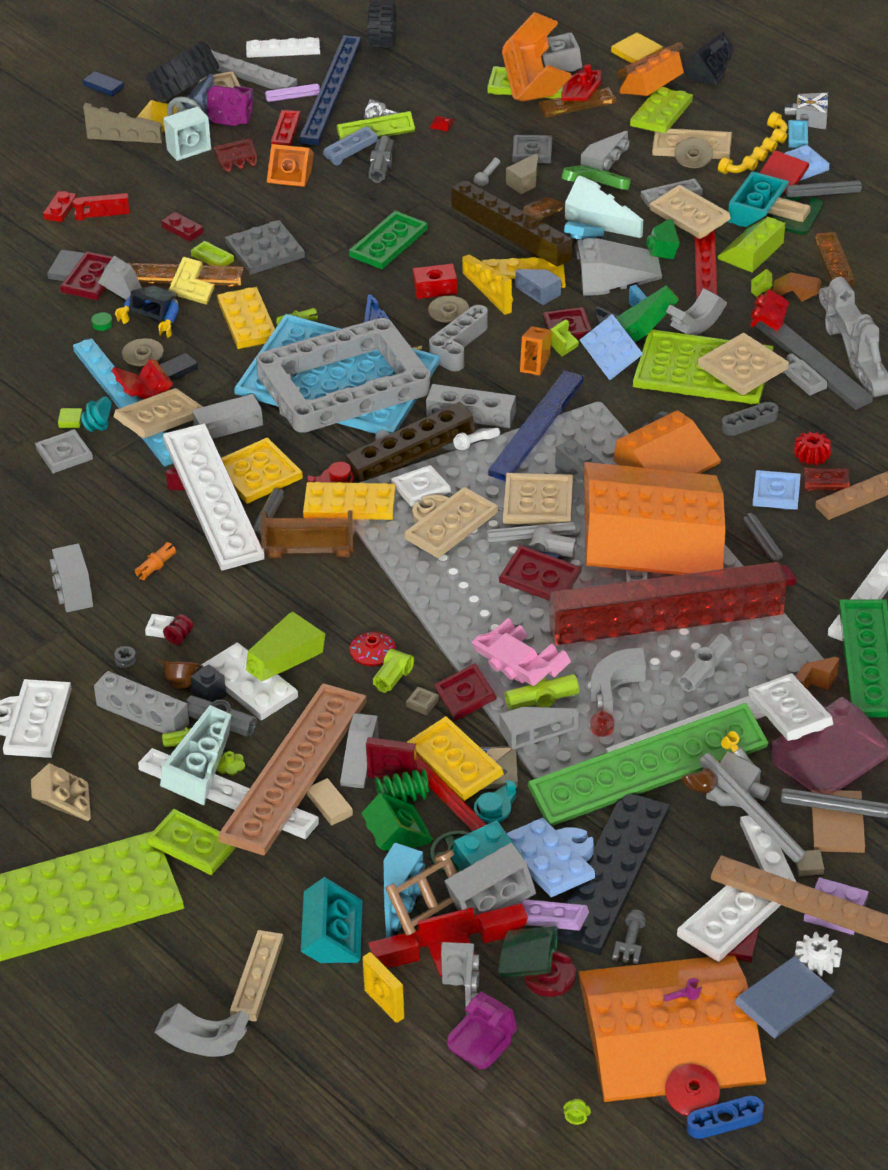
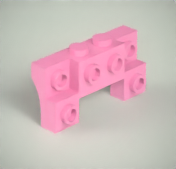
(516, 659)

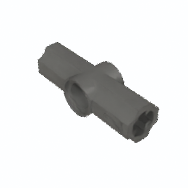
(381, 159)
(240, 722)

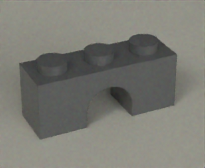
(571, 458)

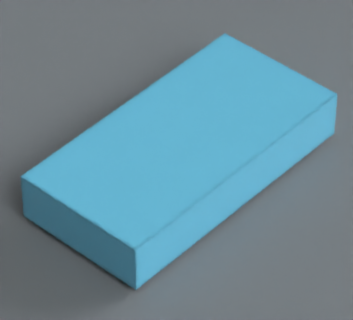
(797, 133)

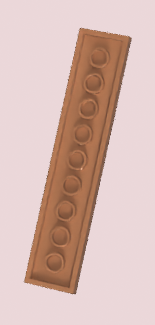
(292, 770)

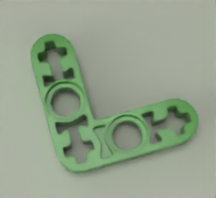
(594, 174)

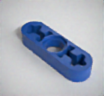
(734, 1108)

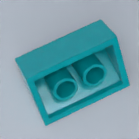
(755, 198)
(331, 924)

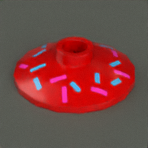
(371, 648)

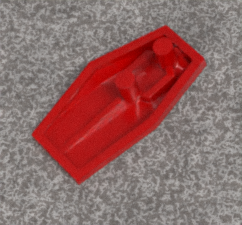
(581, 85)

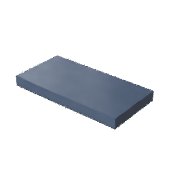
(784, 997)

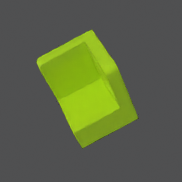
(562, 339)

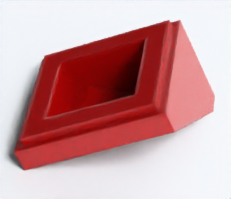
(442, 123)

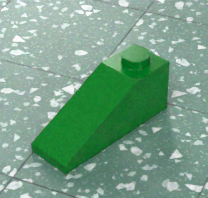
(646, 314)

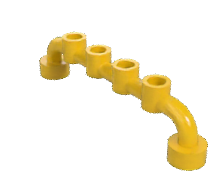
(760, 153)

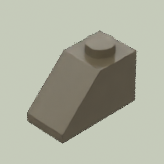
(523, 174)

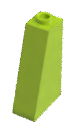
(284, 647)

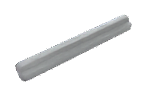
(527, 532)

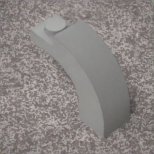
(699, 316)
(614, 670)
(199, 1035)

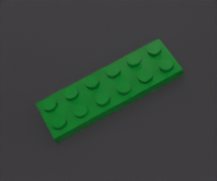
(866, 653)

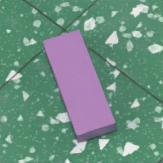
(555, 914)

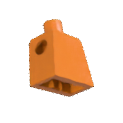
(535, 343)

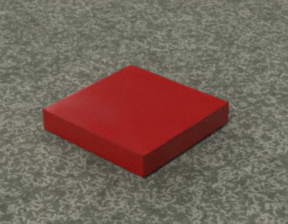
(785, 168)

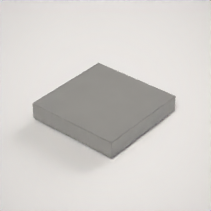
(63, 451)

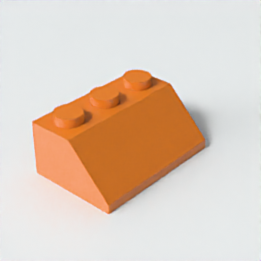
(653, 74)

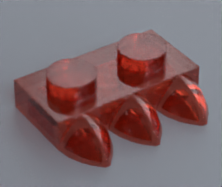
(236, 154)

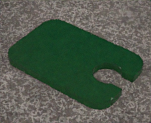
(802, 227)

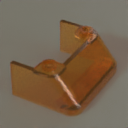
(308, 535)

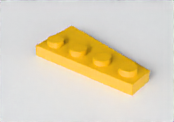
(509, 266)
(490, 282)

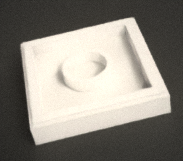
(420, 483)

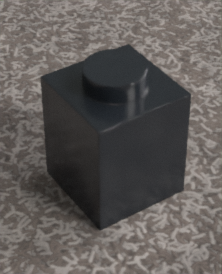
(208, 684)

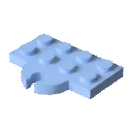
(555, 855)

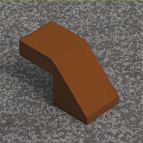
(802, 285)
(819, 673)

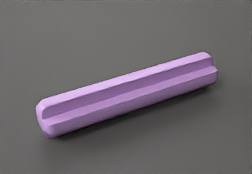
(293, 92)

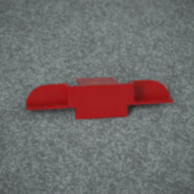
(451, 929)

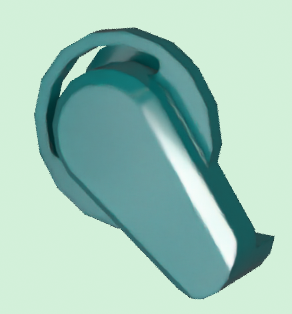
(97, 414)
(497, 804)

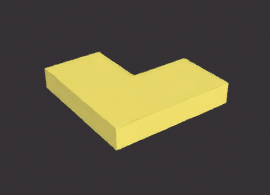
(186, 283)

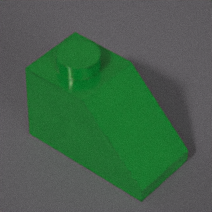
(663, 240)

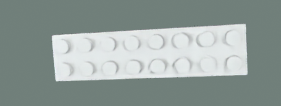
(213, 497)

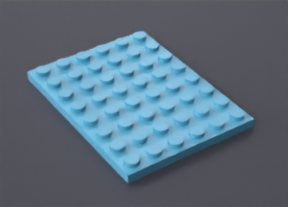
(333, 376)

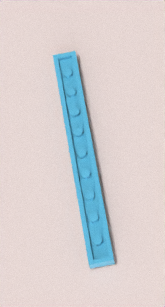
(101, 369)

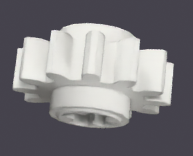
(818, 953)

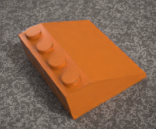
(667, 444)

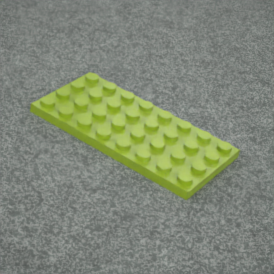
(84, 895)

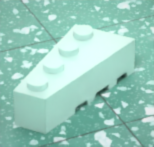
(196, 758)

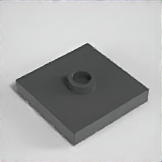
(528, 145)

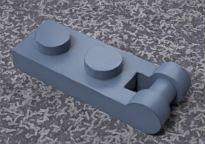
(350, 145)

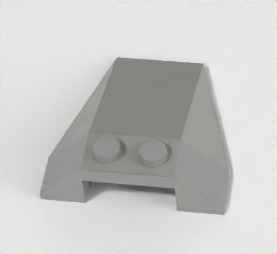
(614, 265)

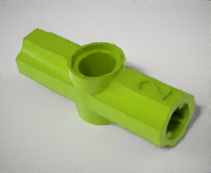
(543, 693)

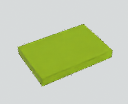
(190, 842)

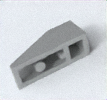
(534, 724)
(355, 760)

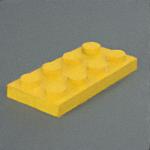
(246, 317)
(335, 499)
(456, 758)

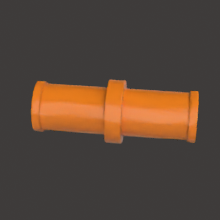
(155, 561)

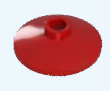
(684, 1099)

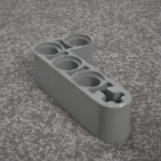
(452, 339)

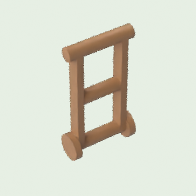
(442, 860)

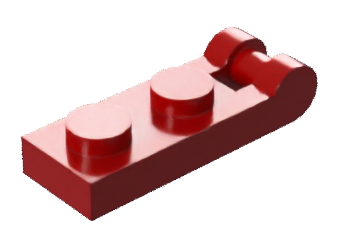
(101, 206)

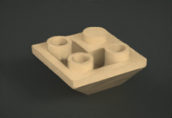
(62, 791)

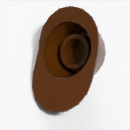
(179, 673)

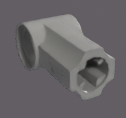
(546, 541)

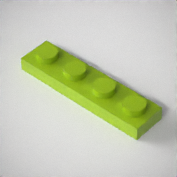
(382, 126)

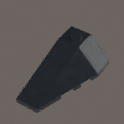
(709, 61)

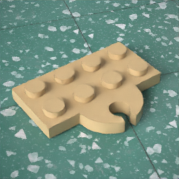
(448, 520)

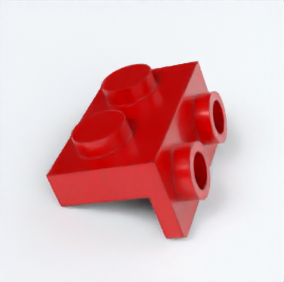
(770, 310)

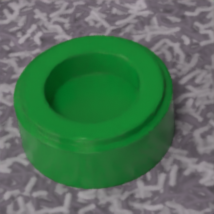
(101, 321)

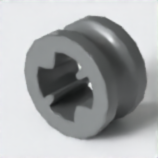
(125, 651)

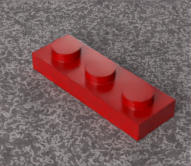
(286, 128)

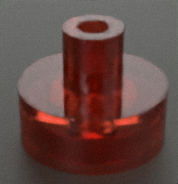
(602, 724)

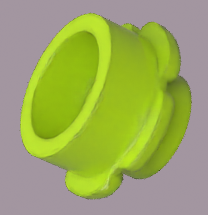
(576, 1111)

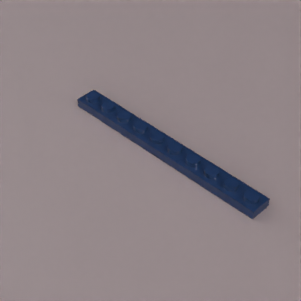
(330, 90)

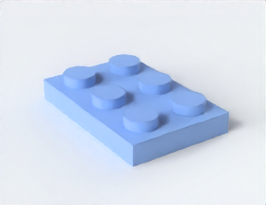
(611, 347)

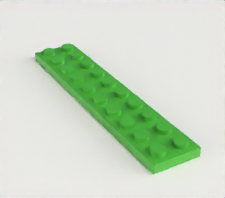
(642, 765)

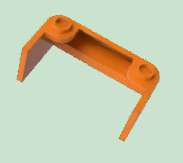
(524, 62)

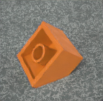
(289, 165)

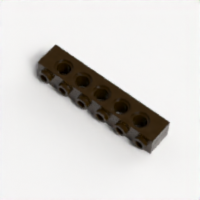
(410, 442)

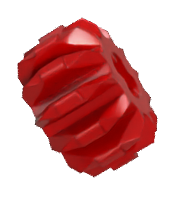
(812, 448)

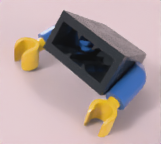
(154, 303)

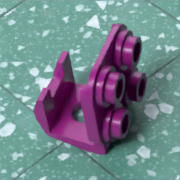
(230, 105)
(483, 1032)

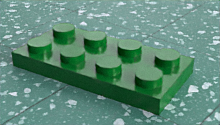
(388, 240)

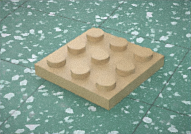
(743, 363)
(537, 498)

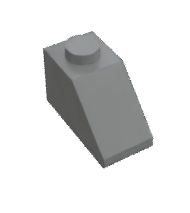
(119, 278)

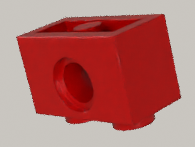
(434, 281)

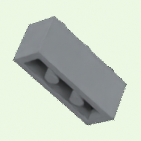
(229, 416)

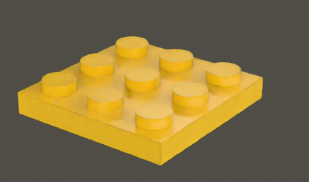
(260, 470)

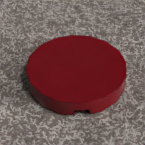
(554, 983)

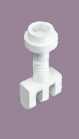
(462, 440)

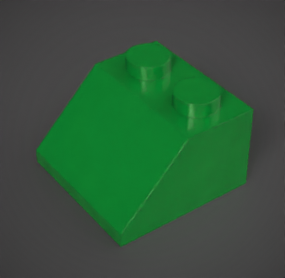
(395, 822)

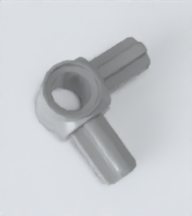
(377, 109)

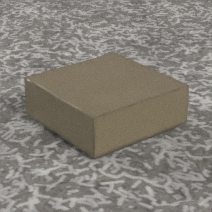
(422, 701)
(810, 864)

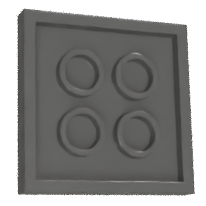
(264, 247)

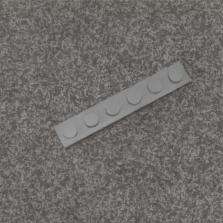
(254, 73)

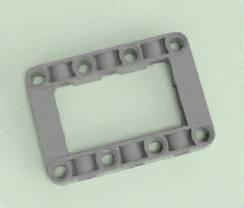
(380, 334)

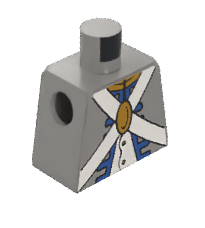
(810, 108)

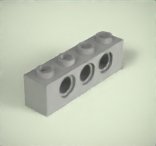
(486, 407)
(141, 703)

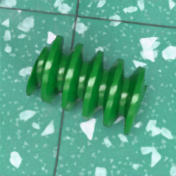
(405, 786)

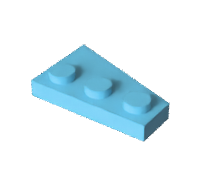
(584, 231)

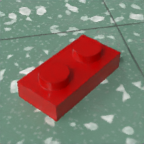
(59, 206)

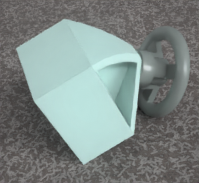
(187, 130)

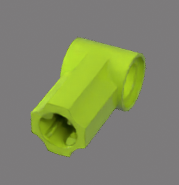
(394, 666)

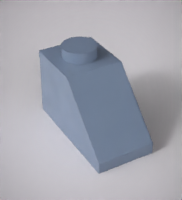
(538, 284)

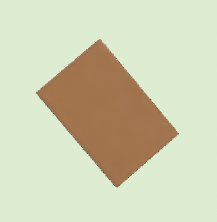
(838, 830)

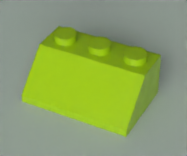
(755, 244)

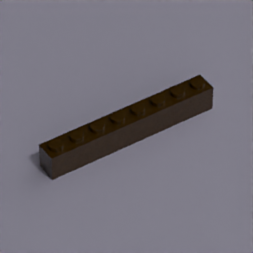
(511, 223)

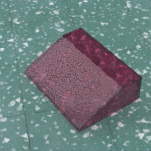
(834, 755)

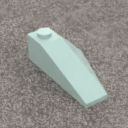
(593, 207)

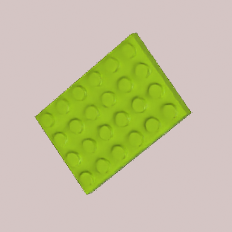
(672, 366)

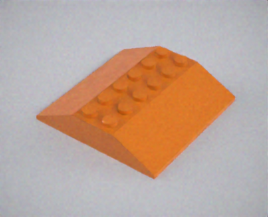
(653, 519)
(645, 1039)

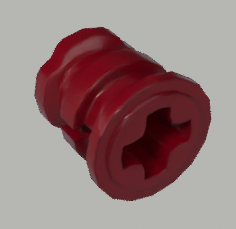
(178, 629)

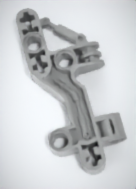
(858, 333)

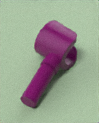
(690, 991)

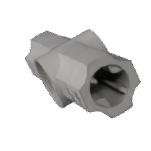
(704, 662)

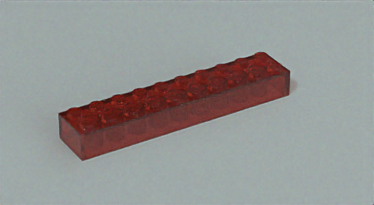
(667, 603)

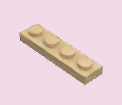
(257, 974)

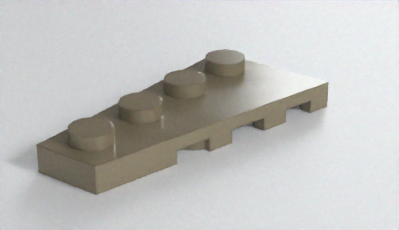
(120, 127)

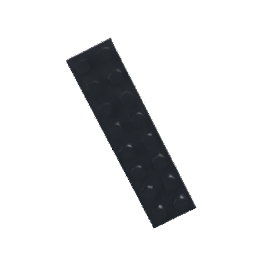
(616, 865)

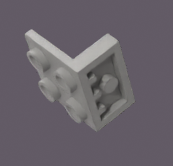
(461, 967)

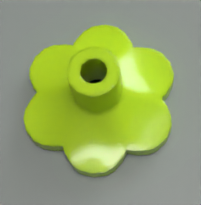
(230, 764)

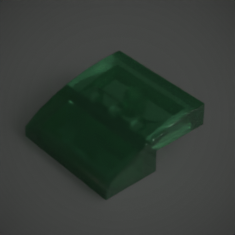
(528, 951)

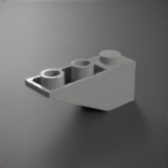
(605, 152)

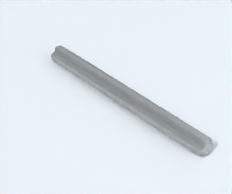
(753, 808)

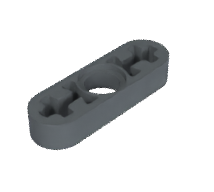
(762, 414)

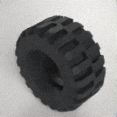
(182, 71)

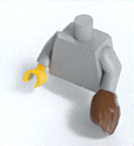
(738, 765)

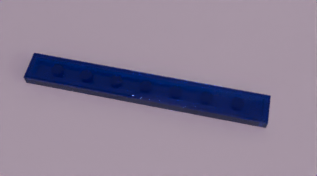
(536, 425)

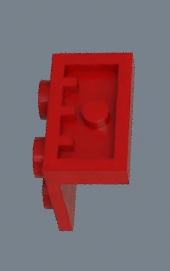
(147, 384)

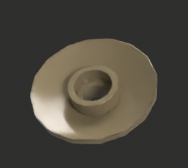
(693, 153)
(447, 308)
(140, 350)

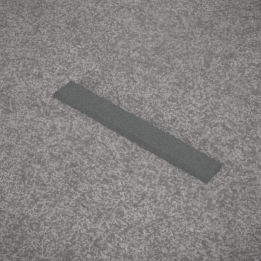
(836, 378)

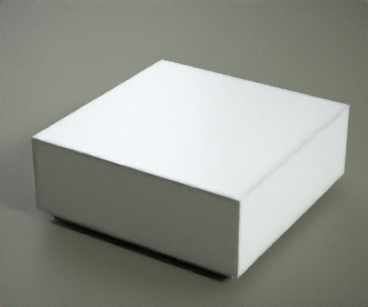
(157, 624)

